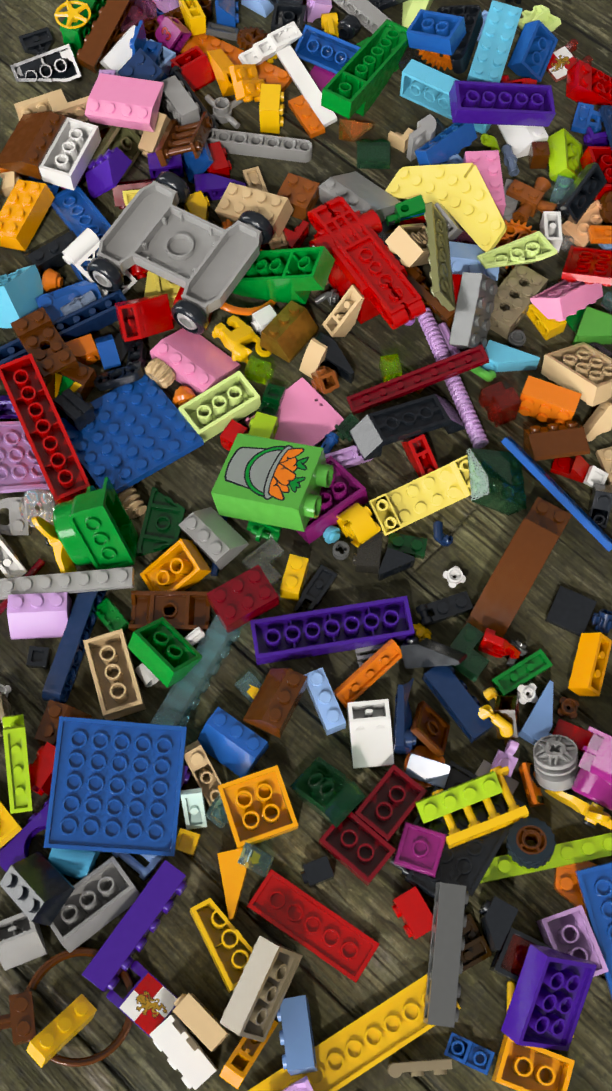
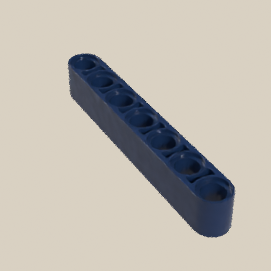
(72, 647)

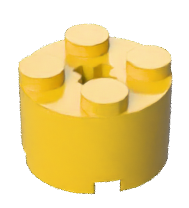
(357, 524)

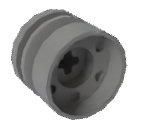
(555, 762)

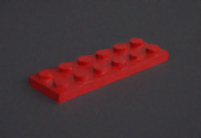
(313, 925)

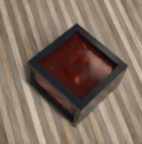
(511, 957)

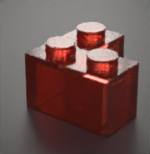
(500, 403)

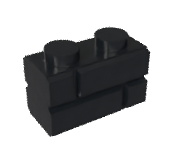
(74, 409)

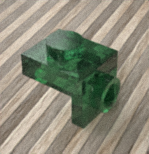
(345, 426)

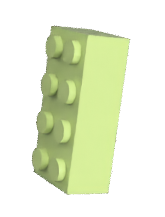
(220, 404)

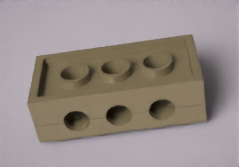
(514, 298)

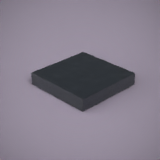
(571, 611)

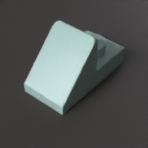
(194, 808)

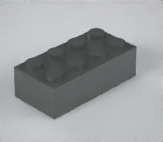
(473, 311)

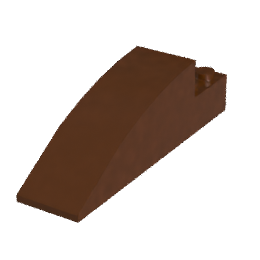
(519, 567)

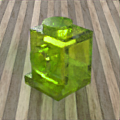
(258, 370)

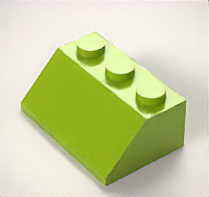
(564, 155)

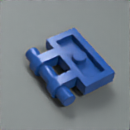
(582, 118)

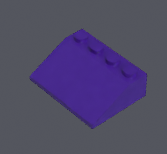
(548, 999)

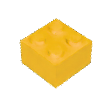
(271, 108)

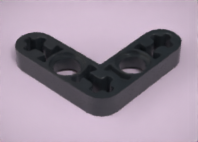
(132, 372)

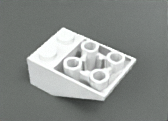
(370, 733)

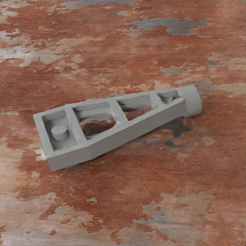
(17, 524)

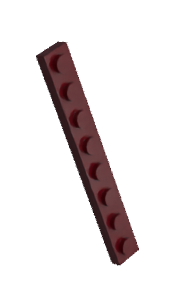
(417, 379)

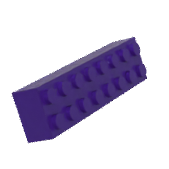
(331, 630)

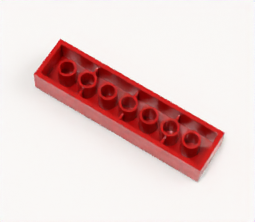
(44, 428)

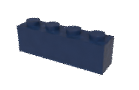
(457, 701)

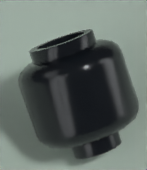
(349, 27)

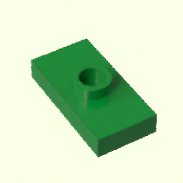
(111, 616)

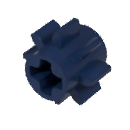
(602, 621)

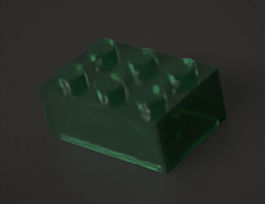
(327, 791)

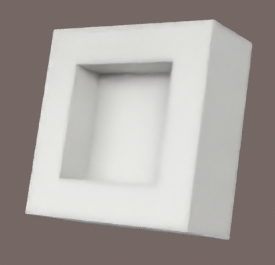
(595, 475)

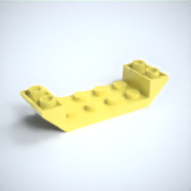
(422, 496)

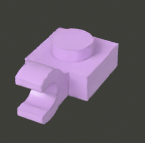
(506, 758)

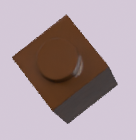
(539, 155)

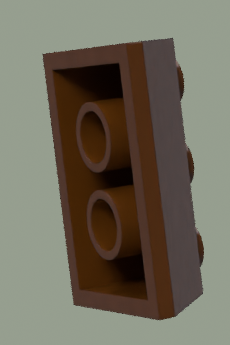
(555, 441)
(276, 700)

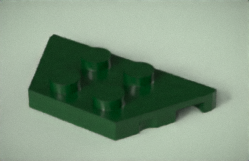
(160, 524)

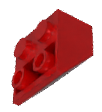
(194, 68)

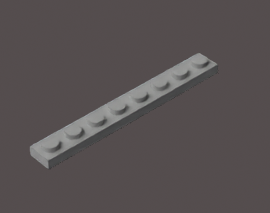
(69, 582)

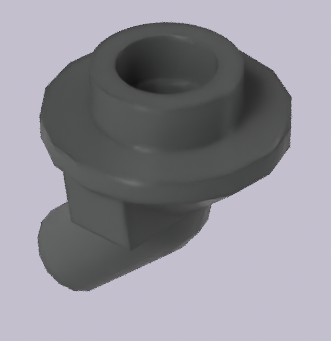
(331, 296)
(519, 645)

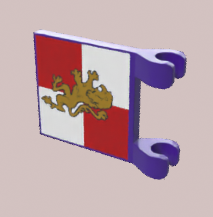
(147, 1001)

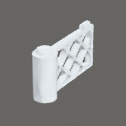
(79, 252)

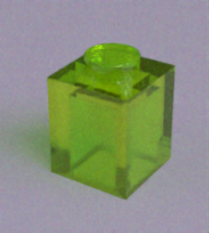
(390, 367)

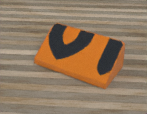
(530, 784)

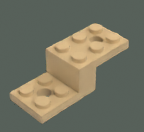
(52, 101)

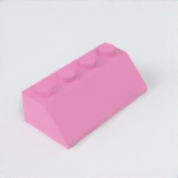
(566, 299)

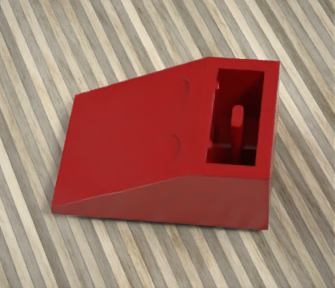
(588, 85)
(144, 317)

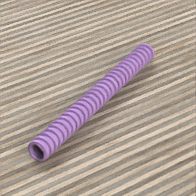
(454, 384)

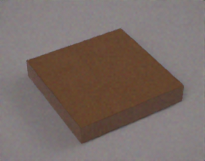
(430, 728)

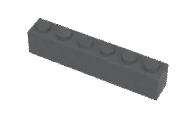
(445, 954)

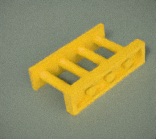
(495, 820)

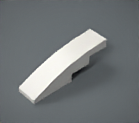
(269, 46)

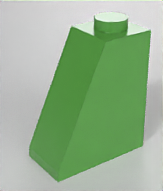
(594, 327)

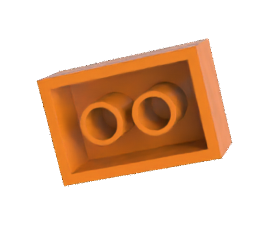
(548, 401)

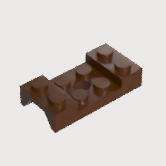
(417, 280)
(38, 330)
(190, 607)

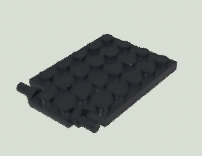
(468, 861)

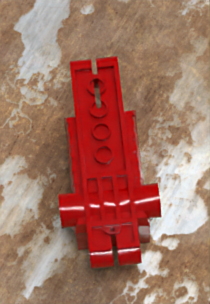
(364, 262)

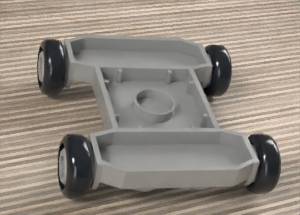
(179, 249)

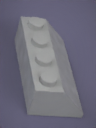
(94, 904)

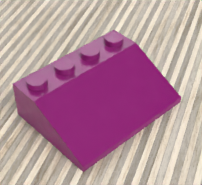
(340, 495)

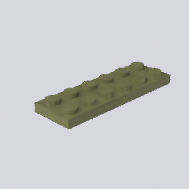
(439, 257)

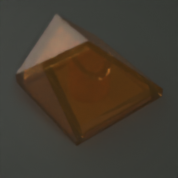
(353, 130)

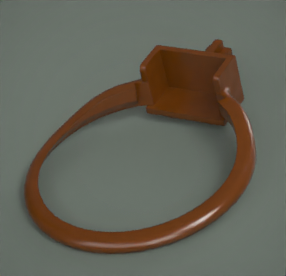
(22, 1012)

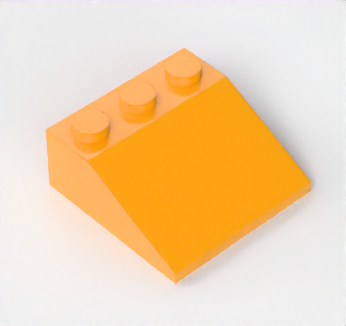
(257, 807)

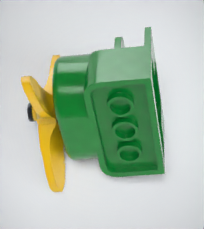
(91, 531)

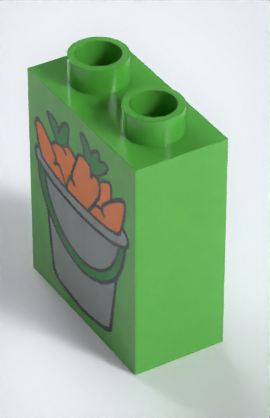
(272, 482)

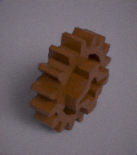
(250, 36)

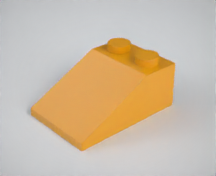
(176, 568)

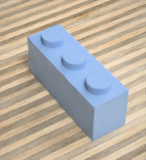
(325, 701)

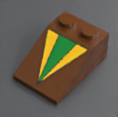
(77, 380)

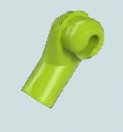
(489, 141)

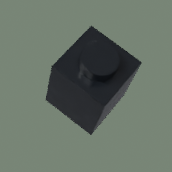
(317, 872)

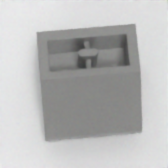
(20, 941)

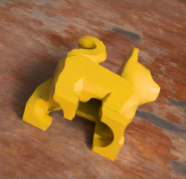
(238, 338)

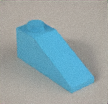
(505, 358)

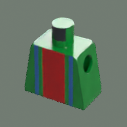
(408, 212)

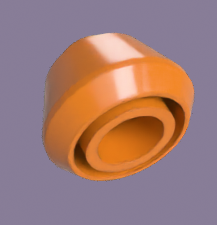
(51, 280)
(182, 396)

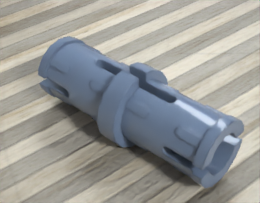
(510, 160)
(78, 303)

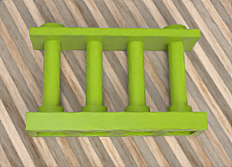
(17, 764)

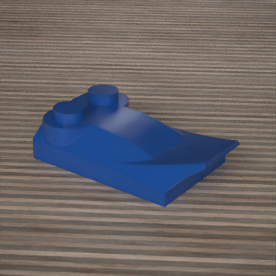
(54, 300)

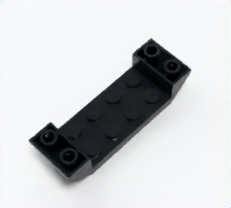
(402, 423)

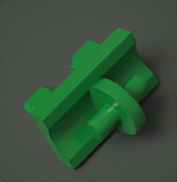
(264, 531)

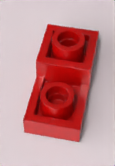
(578, 735)

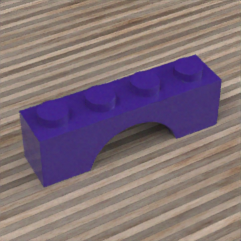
(19, 846)

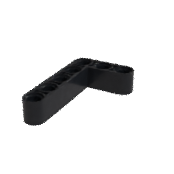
(473, 23)

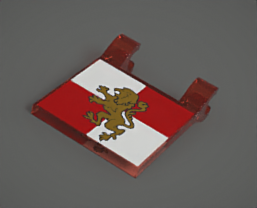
(563, 60)

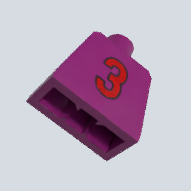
(172, 33)

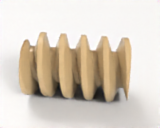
(131, 502)

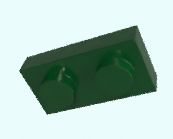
(408, 544)

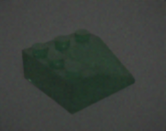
(496, 480)

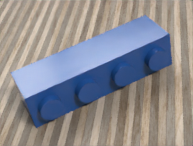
(446, 144)

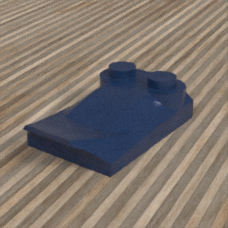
(403, 738)

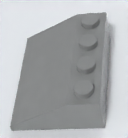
(359, 194)

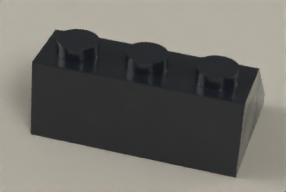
(582, 193)
(50, 253)
(37, 888)

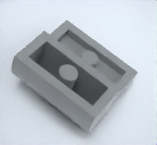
(425, 132)

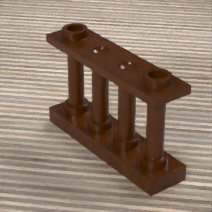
(183, 139)

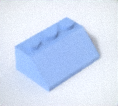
(465, 259)

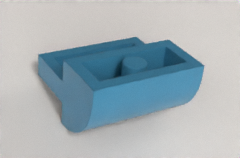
(74, 862)

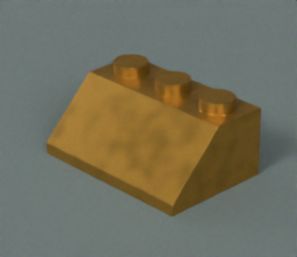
(289, 332)

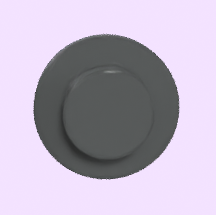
(517, 338)

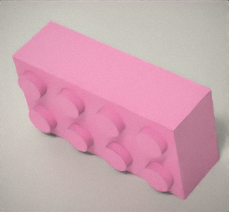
(490, 169)

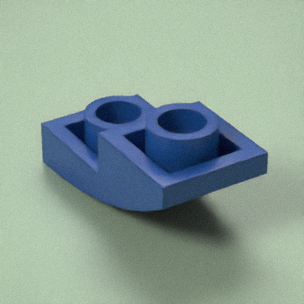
(469, 1053)

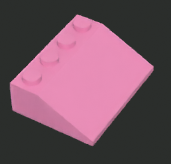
(124, 102)
(194, 360)

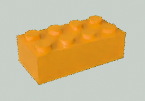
(23, 213)

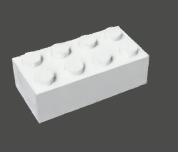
(70, 153)

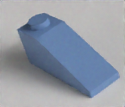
(540, 718)

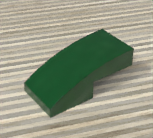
(272, 399)

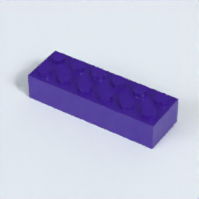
(501, 103)
(135, 926)

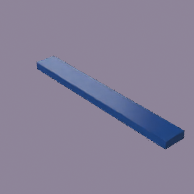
(558, 492)

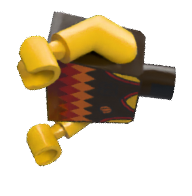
(504, 715)

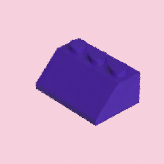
(106, 171)

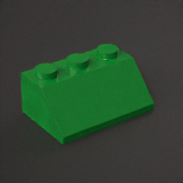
(164, 651)

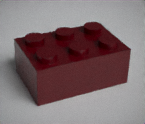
(243, 598)
(390, 802)
(357, 848)

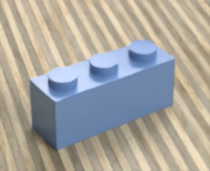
(297, 1036)

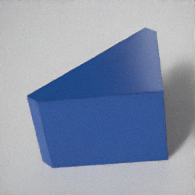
(107, 351)

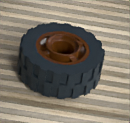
(533, 830)

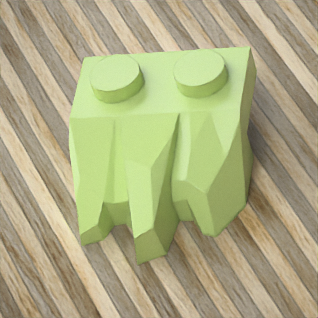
(539, 13)

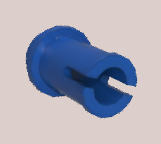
(329, 442)

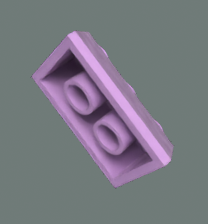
(38, 615)
(573, 935)

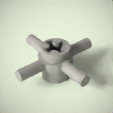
(223, 110)

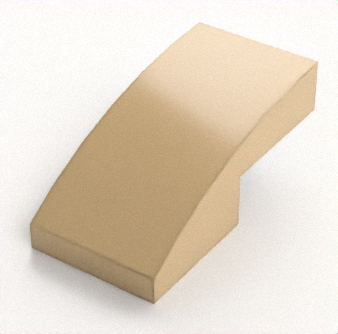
(313, 357)

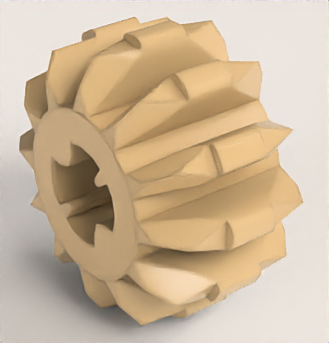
(160, 373)

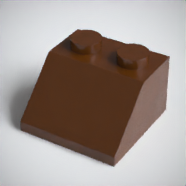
(48, 726)

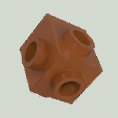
(325, 380)

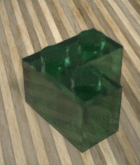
(466, 642)

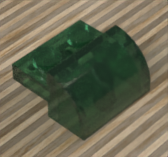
(372, 154)

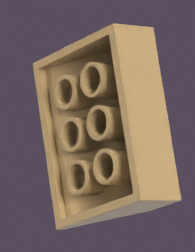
(582, 371)

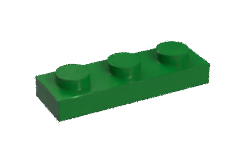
(521, 672)

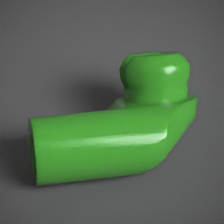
(486, 375)

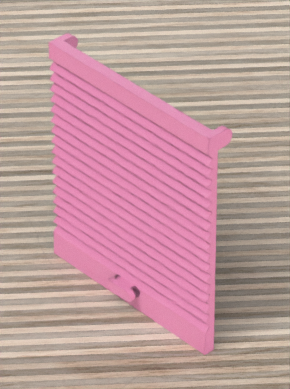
(303, 418)

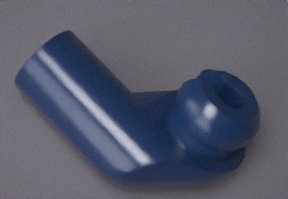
(439, 536)

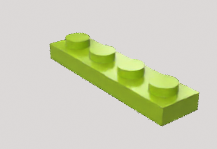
(458, 797)

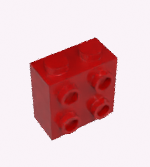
(42, 770)

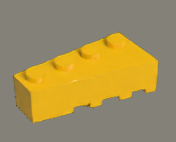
(223, 941)

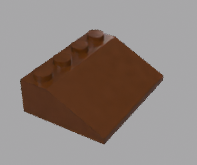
(31, 142)

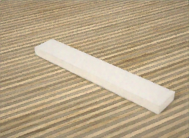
(305, 85)

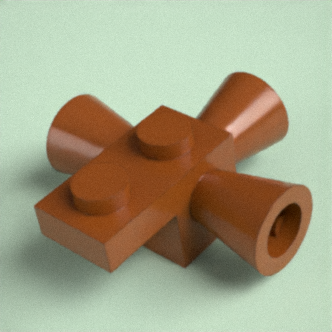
(530, 198)

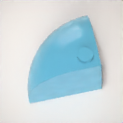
(19, 294)

